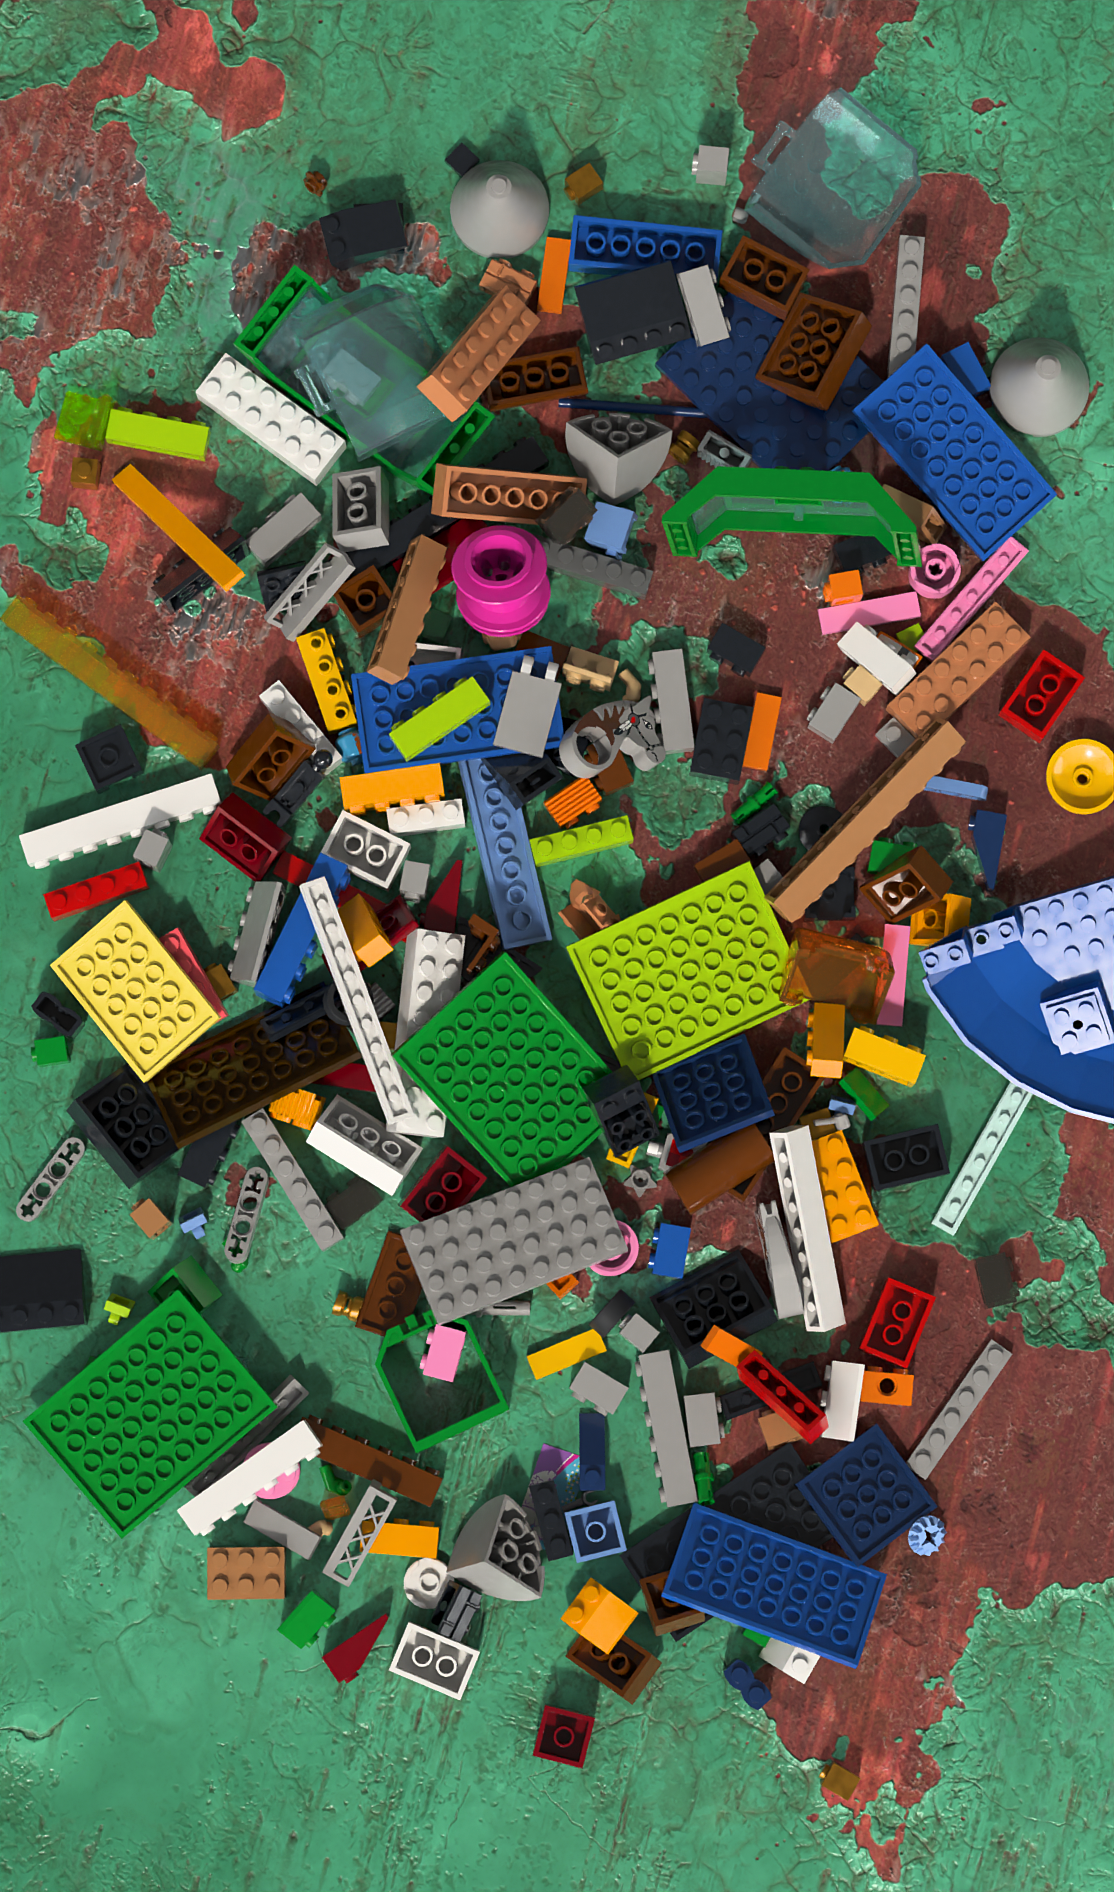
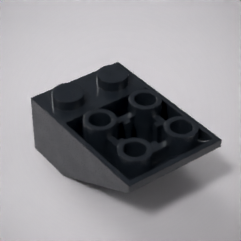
(522, 776)
(621, 1110)

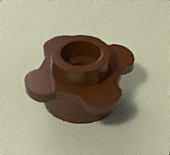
(315, 182)

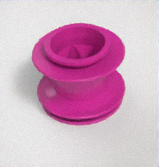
(508, 599)

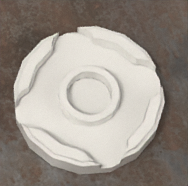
(426, 1582)

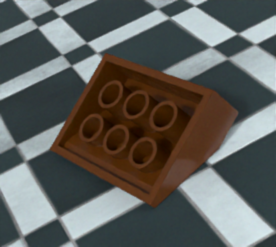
(814, 350)

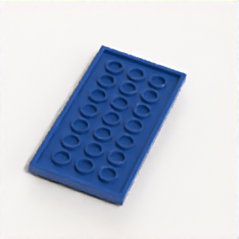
(954, 452)
(383, 705)
(774, 1585)

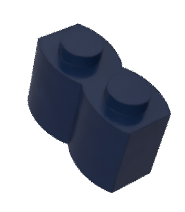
(751, 1688)

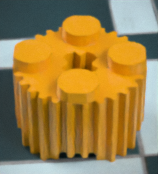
(300, 1107)

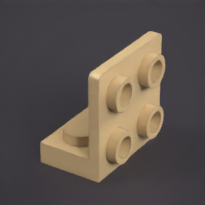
(589, 669)

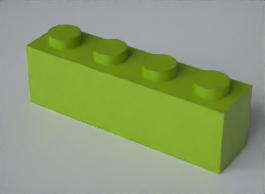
(158, 434)
(439, 718)
(581, 841)

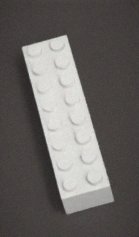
(428, 983)

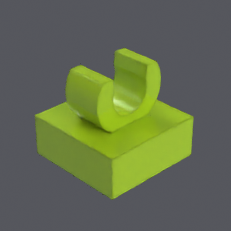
(119, 1308)

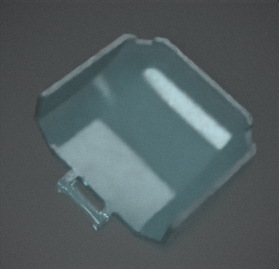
(834, 182)
(370, 359)

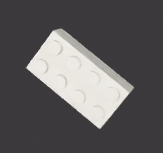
(364, 1145)

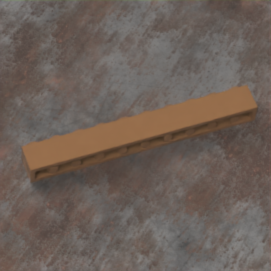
(865, 819)

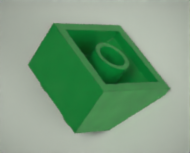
(191, 1280)
(307, 1620)

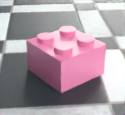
(444, 1353)

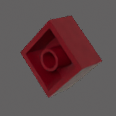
(563, 1735)

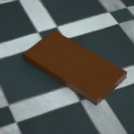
(392, 1289)

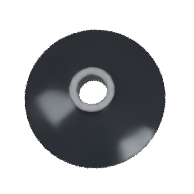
(813, 820)

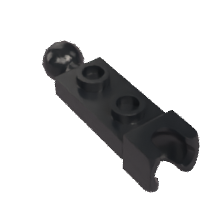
(299, 787)

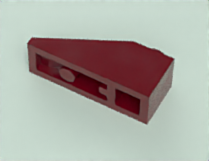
(443, 907)
(352, 1653)

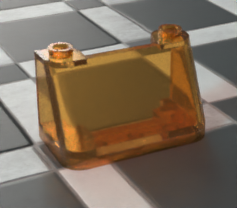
(837, 973)

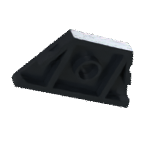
(473, 945)

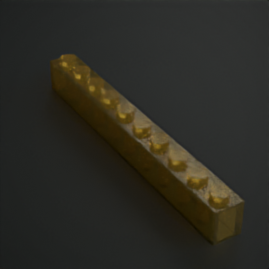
(109, 682)

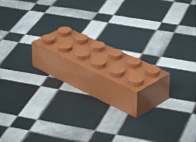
(478, 353)
(497, 493)
(959, 671)

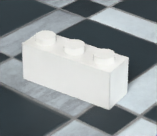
(877, 657)
(426, 818)

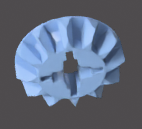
(917, 1536)

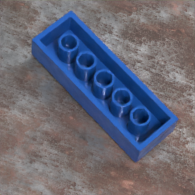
(622, 245)
(298, 938)

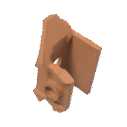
(587, 911)

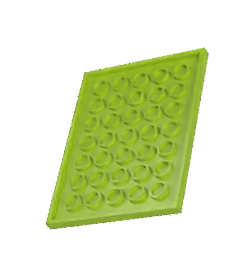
(685, 971)

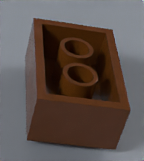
(763, 277)

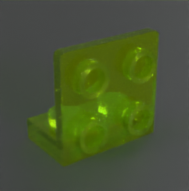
(84, 420)

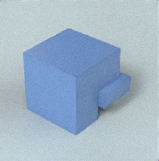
(610, 529)

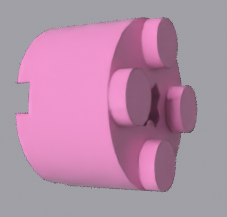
(946, 578)

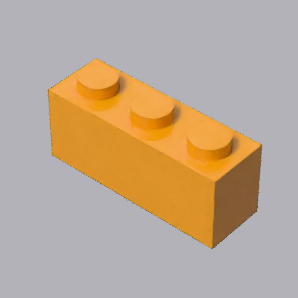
(364, 931)
(826, 1040)
(403, 1539)

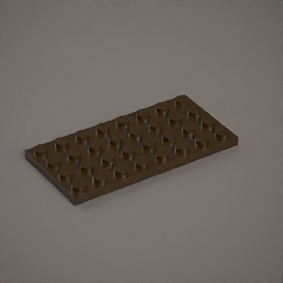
(246, 1071)

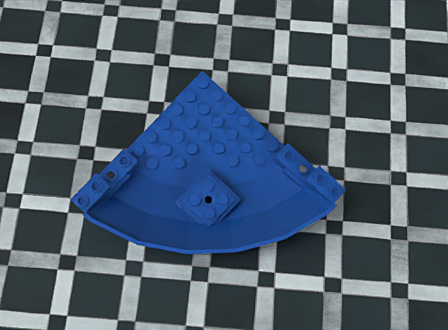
(1026, 988)

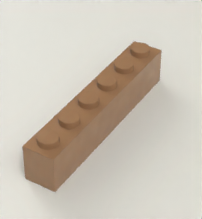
(407, 610)

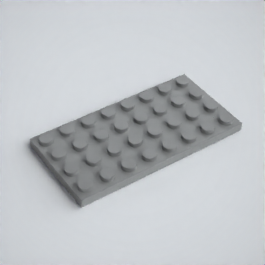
(513, 1241)

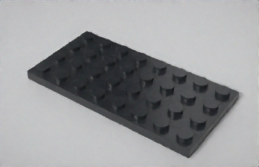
(758, 1496)

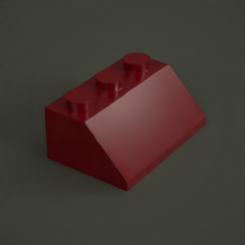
(245, 837)
(442, 1186)

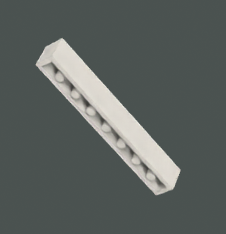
(120, 820)
(807, 1228)

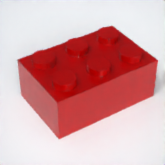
(1041, 696)
(896, 1323)

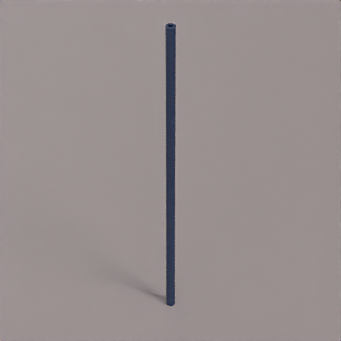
(631, 407)

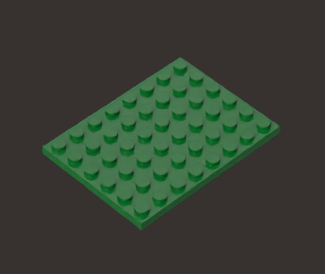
(507, 1073)
(150, 1413)

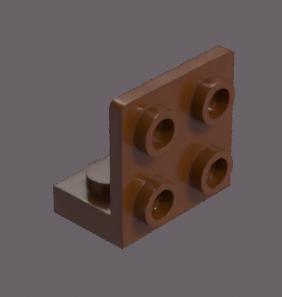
(482, 930)

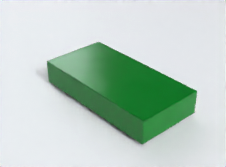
(863, 1094)

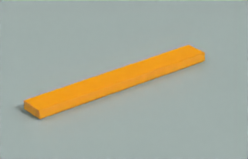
(178, 527)

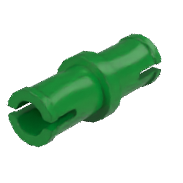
(754, 803)
(703, 1478)

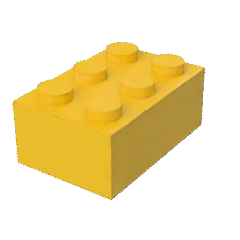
(883, 1056)

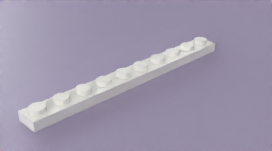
(356, 1000)

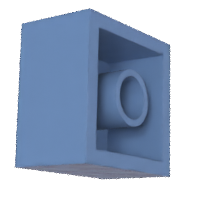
(595, 1531)

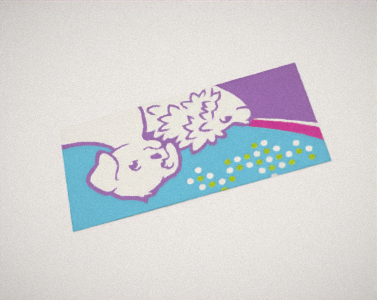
(561, 1467)

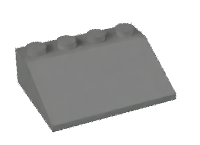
(258, 932)

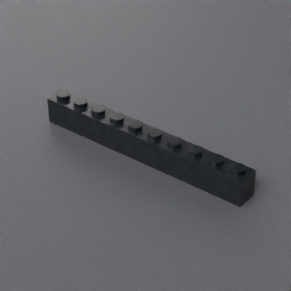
(523, 457)

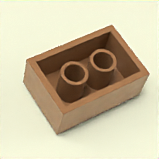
(246, 1573)

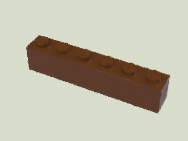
(376, 1464)

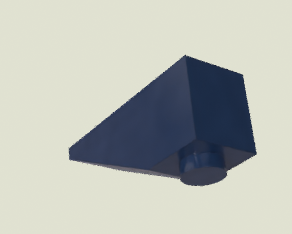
(987, 842)
(591, 1452)

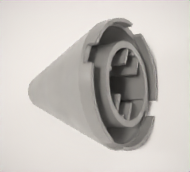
(499, 209)
(1039, 387)

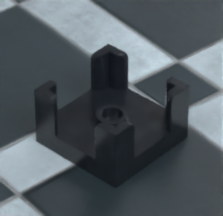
(109, 758)
(836, 900)

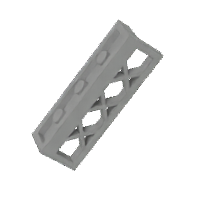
(315, 593)
(354, 1524)

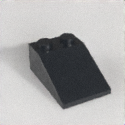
(363, 233)

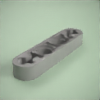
(47, 1177)
(243, 1214)

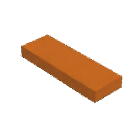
(554, 275)
(762, 731)
(727, 1346)

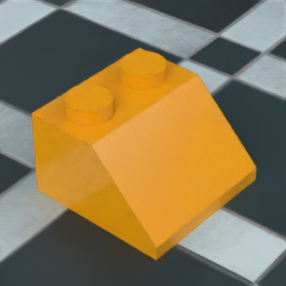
(939, 920)
(599, 1615)

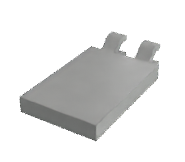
(528, 710)

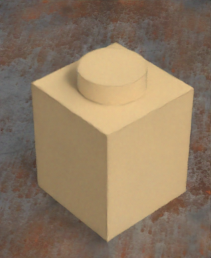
(861, 684)

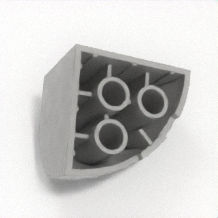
(616, 453)
(499, 1553)

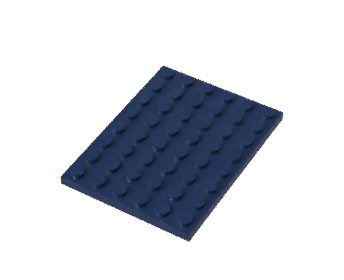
(754, 415)

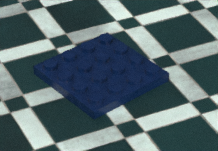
(712, 1093)
(866, 1495)

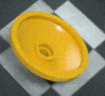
(1086, 759)

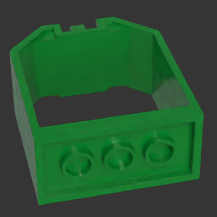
(411, 1328)

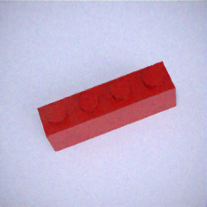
(96, 891)
(782, 1396)

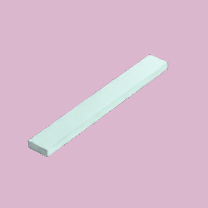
(981, 1158)

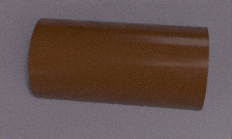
(537, 379)
(719, 1167)

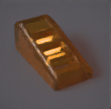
(335, 1507)

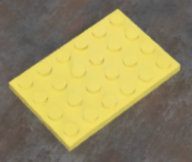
(135, 991)

